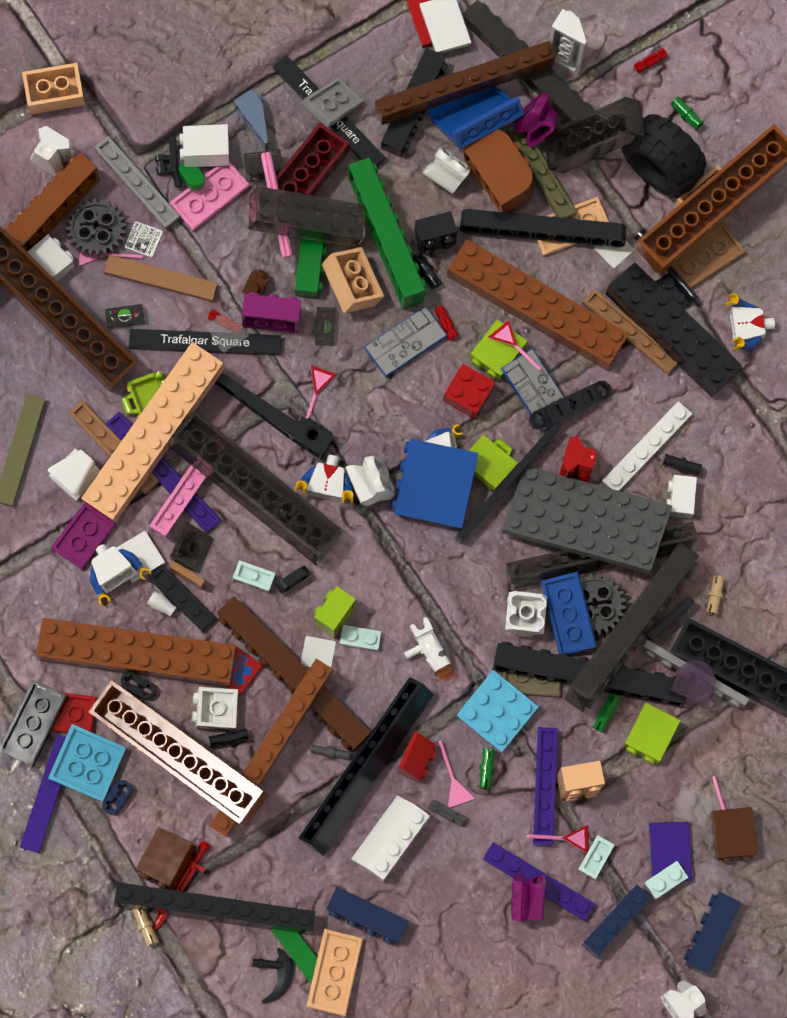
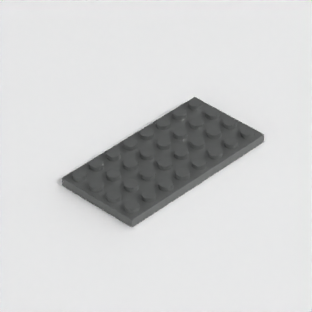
(587, 519)

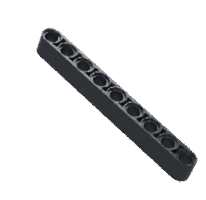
(543, 228)

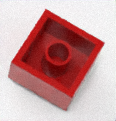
(469, 391)

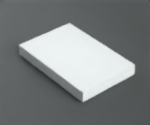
(445, 25)

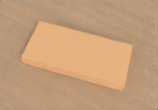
(586, 210)
(334, 972)

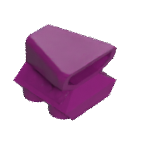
(538, 120)
(528, 898)

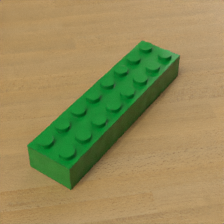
(386, 233)

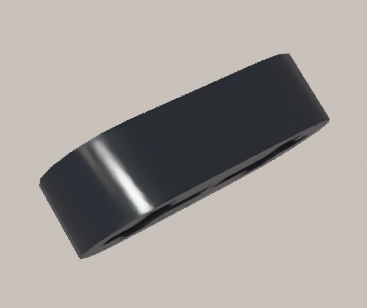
(292, 579)
(140, 682)

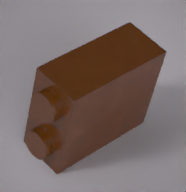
(733, 834)
(165, 859)

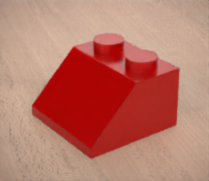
(417, 757)

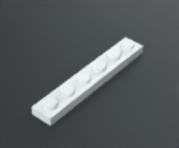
(647, 447)

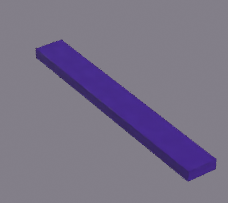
(169, 479)

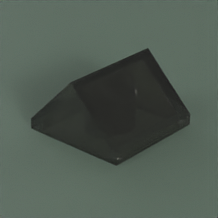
(191, 547)

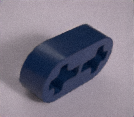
(120, 800)

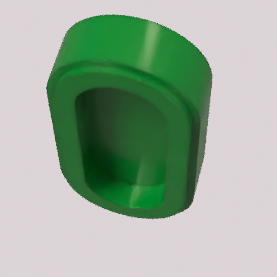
(192, 177)

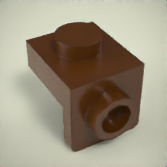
(257, 282)

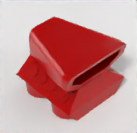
(578, 460)

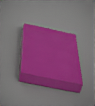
(83, 535)

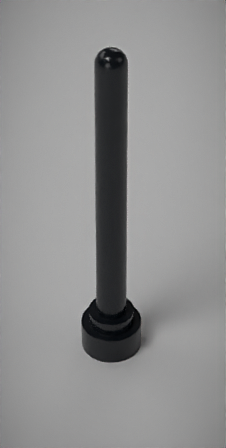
(673, 273)

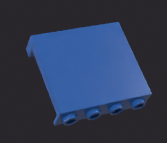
(475, 115)
(435, 483)

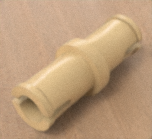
(715, 595)
(145, 927)

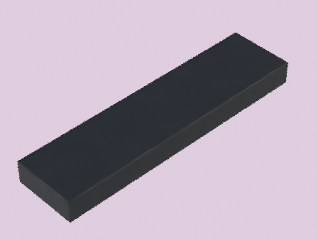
(182, 598)

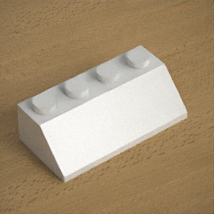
(568, 41)
(390, 838)

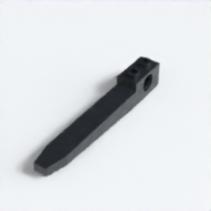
(293, 430)

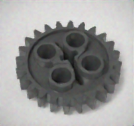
(92, 243)
(592, 587)

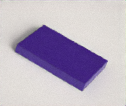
(670, 844)

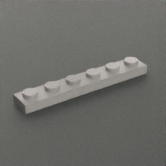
(137, 182)
(671, 661)

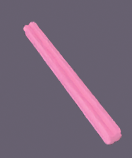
(272, 183)

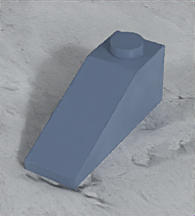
(251, 111)

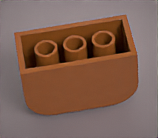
(500, 170)

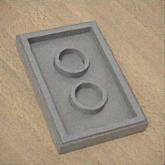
(332, 102)

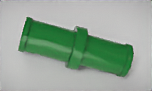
(687, 113)
(606, 712)
(486, 768)

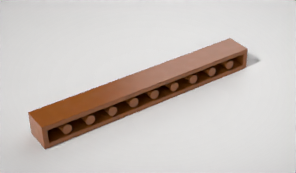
(280, 734)

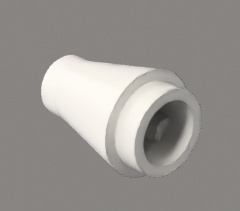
(161, 603)

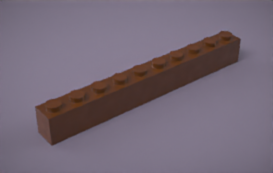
(464, 83)
(291, 672)

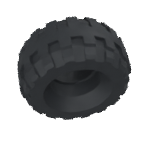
(666, 157)

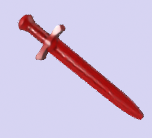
(185, 878)

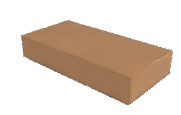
(187, 575)

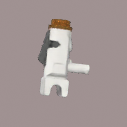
(433, 649)

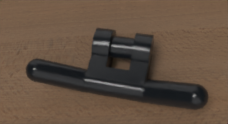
(161, 159)

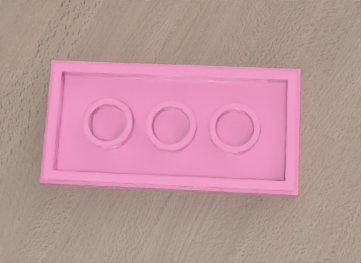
(221, 188)

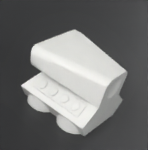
(52, 151)
(447, 170)
(74, 473)
(371, 481)
(525, 613)
(685, 1001)

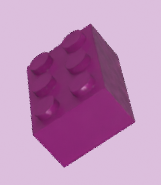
(271, 312)

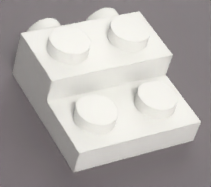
(215, 708)

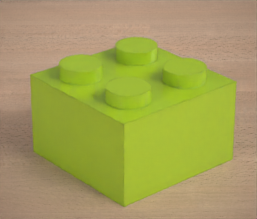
(334, 611)

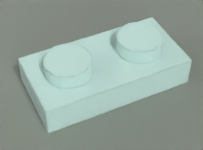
(254, 576)
(360, 638)
(596, 857)
(666, 880)

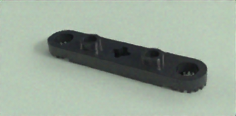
(558, 410)

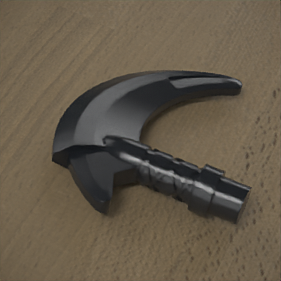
(284, 970)

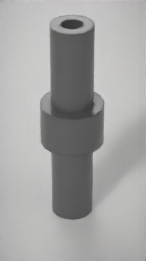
(330, 752)

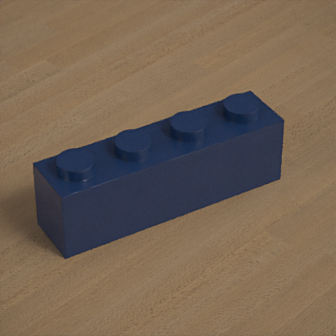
(366, 915)
(616, 921)
(712, 933)

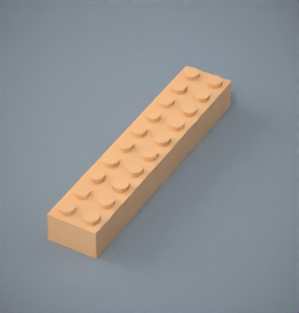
(151, 432)

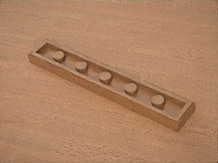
(160, 278)
(637, 336)
(103, 436)

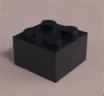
(435, 232)

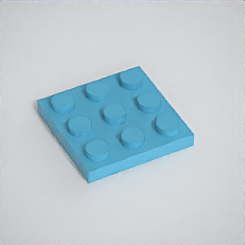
(497, 711)
(87, 763)

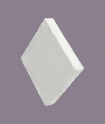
(145, 551)

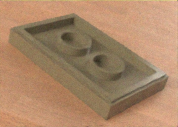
(533, 686)

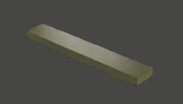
(544, 177)
(20, 449)

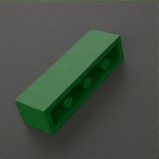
(310, 268)

